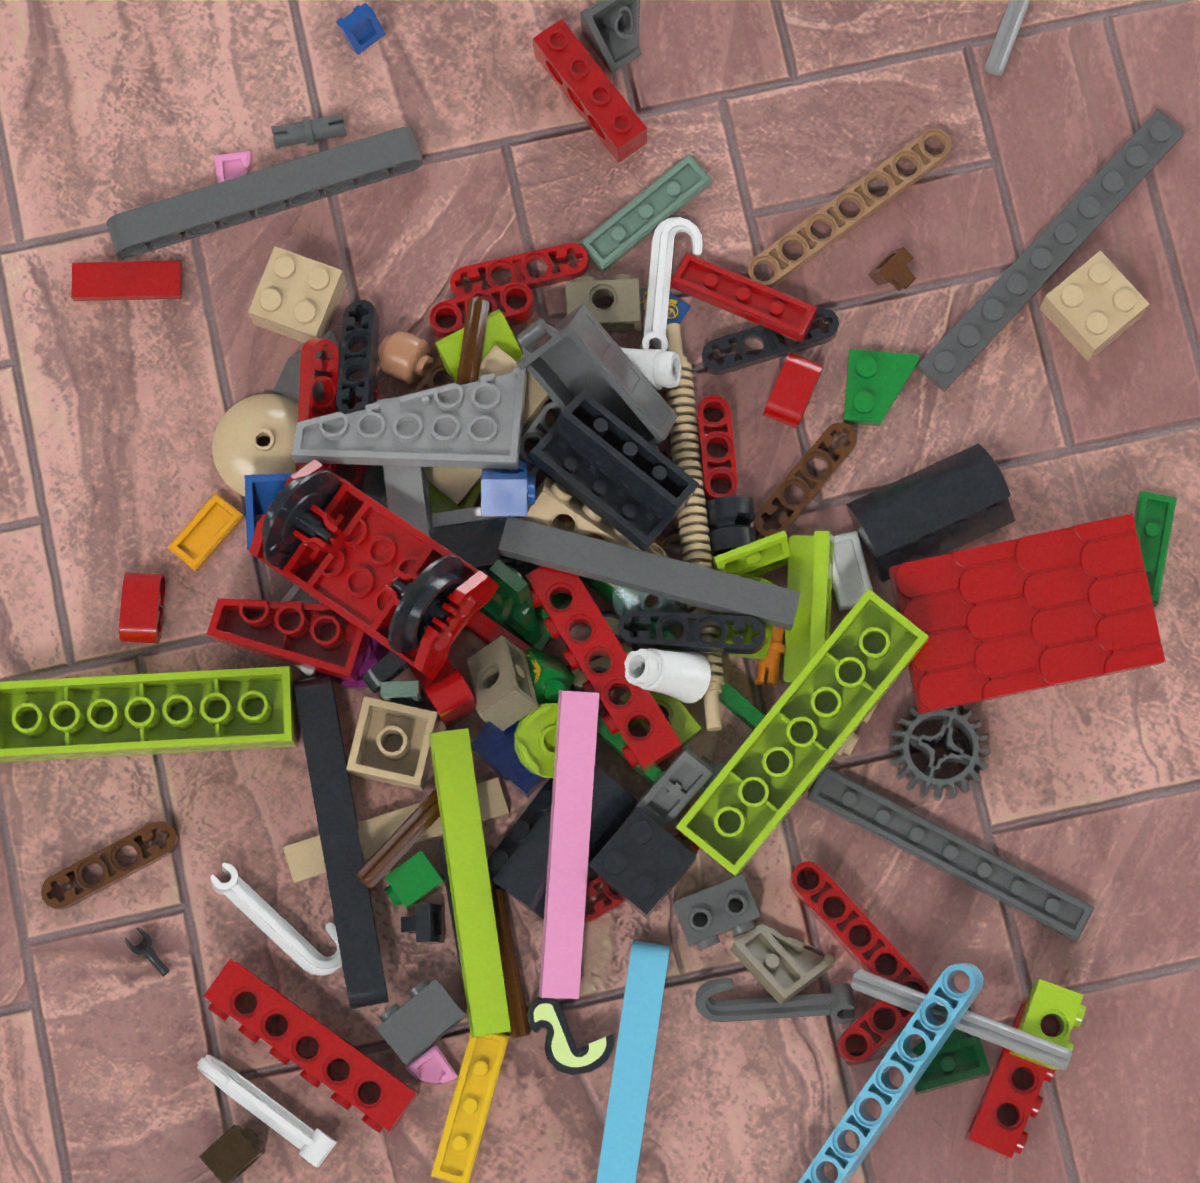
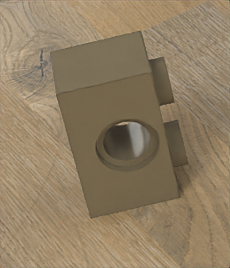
(621, 289)
(502, 683)

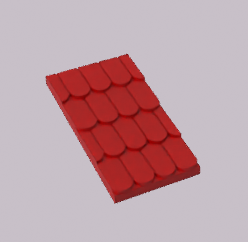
(1028, 614)

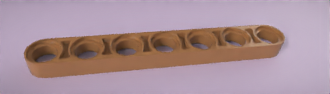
(856, 193)

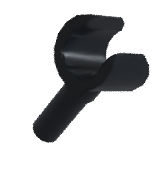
(145, 949)

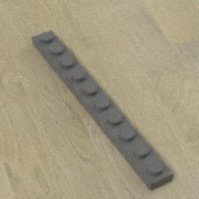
(1050, 250)

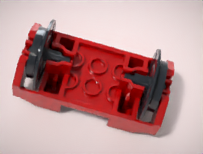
(370, 566)

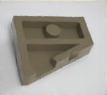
(780, 962)

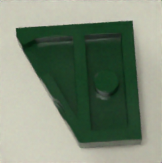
(513, 603)
(956, 1062)

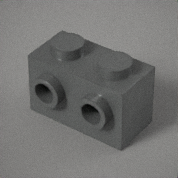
(716, 911)
(420, 1020)

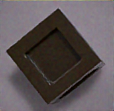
(233, 1153)

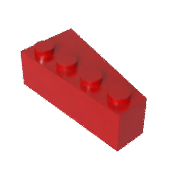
(293, 633)

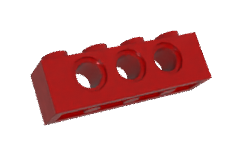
(590, 90)
(985, 1128)

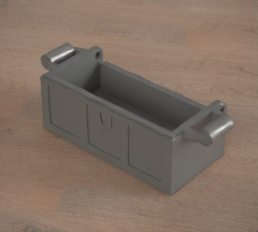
(583, 356)

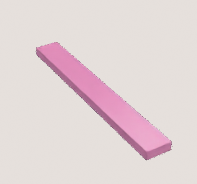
(569, 844)

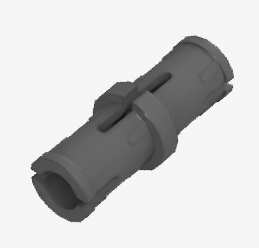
(308, 130)

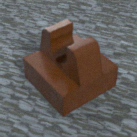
(894, 270)

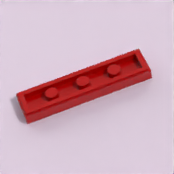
(744, 297)

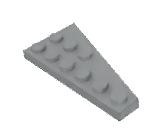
(430, 428)

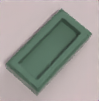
(403, 692)

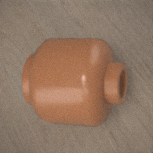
(405, 357)

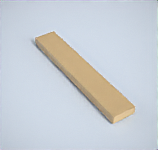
(307, 859)

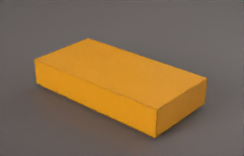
(206, 532)

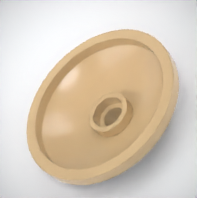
(237, 437)

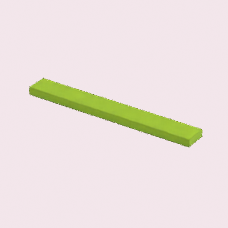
(469, 882)

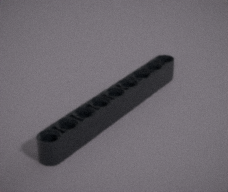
(340, 841)

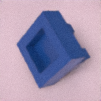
(361, 28)

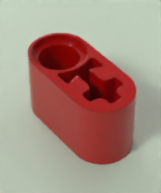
(793, 390)
(142, 608)

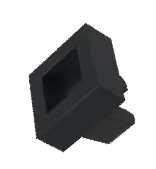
(426, 924)

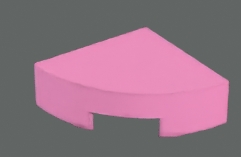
(232, 165)
(432, 1067)

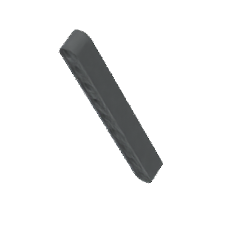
(264, 192)

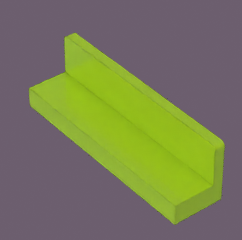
(812, 575)

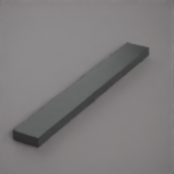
(648, 572)
(951, 854)

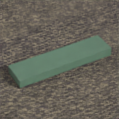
(645, 213)

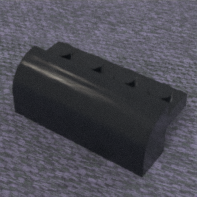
(613, 471)
(932, 510)
(522, 856)

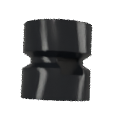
(730, 523)

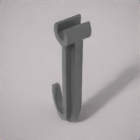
(836, 1003)

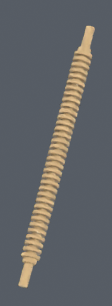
(692, 518)

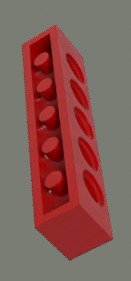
(643, 751)
(224, 998)

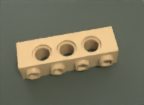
(554, 499)

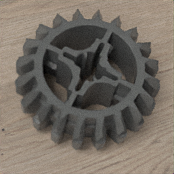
(956, 755)

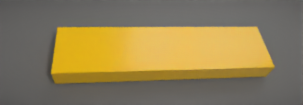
(469, 1108)

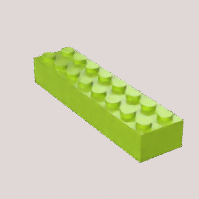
(147, 714)
(802, 732)

